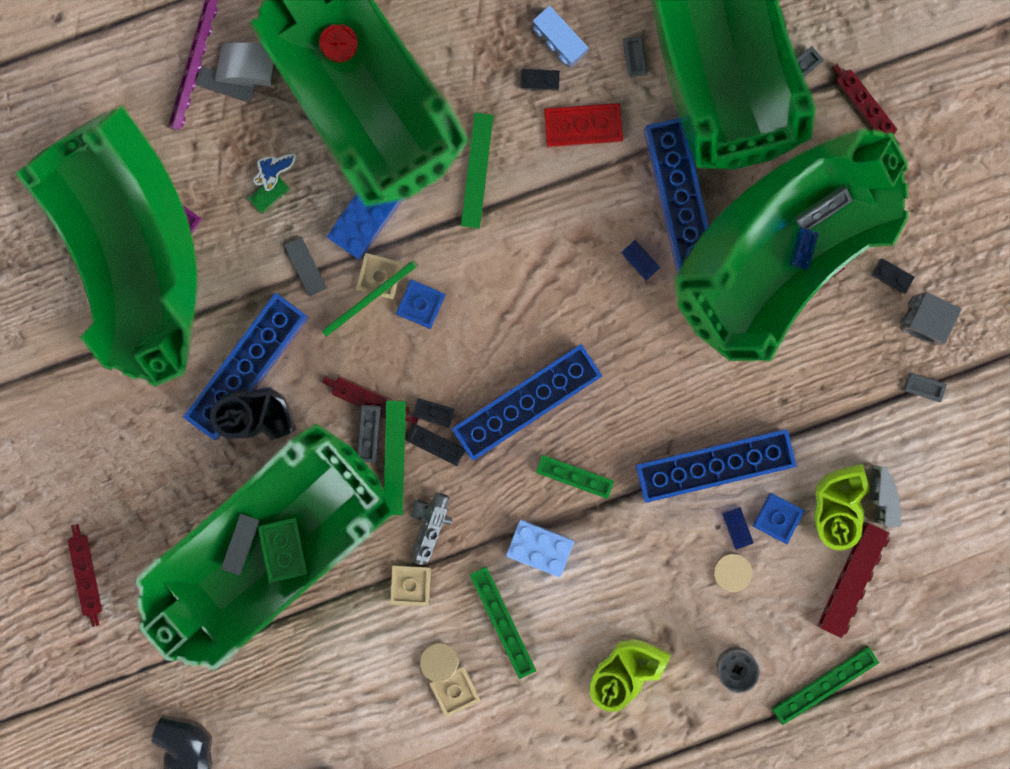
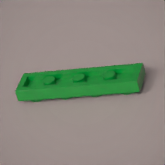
(575, 476)

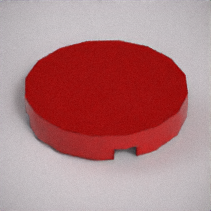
(338, 43)

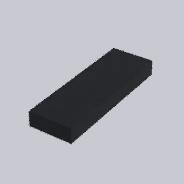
(436, 445)

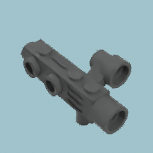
(434, 516)

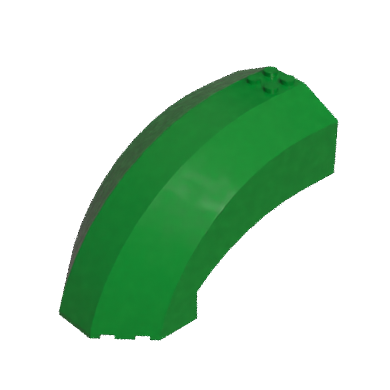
(734, 80)
(372, 111)
(127, 242)
(739, 275)
(207, 613)

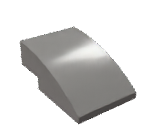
(245, 65)
(885, 497)

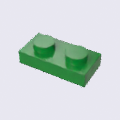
(264, 199)

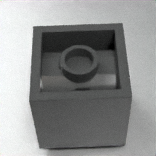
(929, 318)

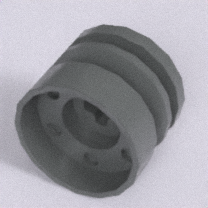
(747, 675)

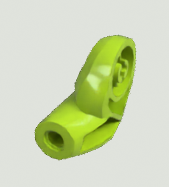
(838, 506)
(624, 671)

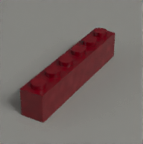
(853, 580)

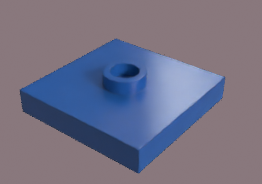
(420, 304)
(778, 518)

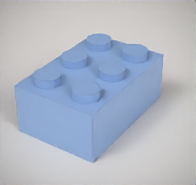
(540, 548)

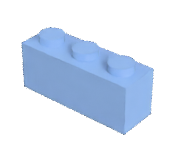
(559, 37)

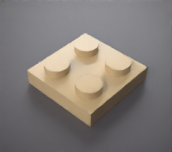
(376, 271)
(410, 585)
(455, 693)

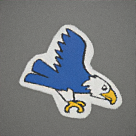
(270, 169)

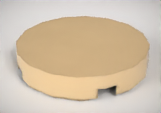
(732, 572)
(439, 662)

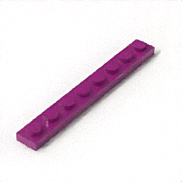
(193, 65)

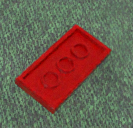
(583, 125)

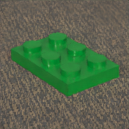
(282, 550)

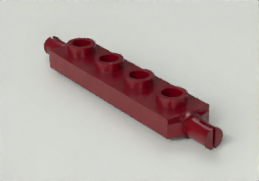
(863, 101)
(361, 395)
(85, 575)

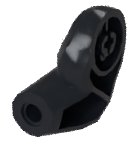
(252, 412)
(185, 743)

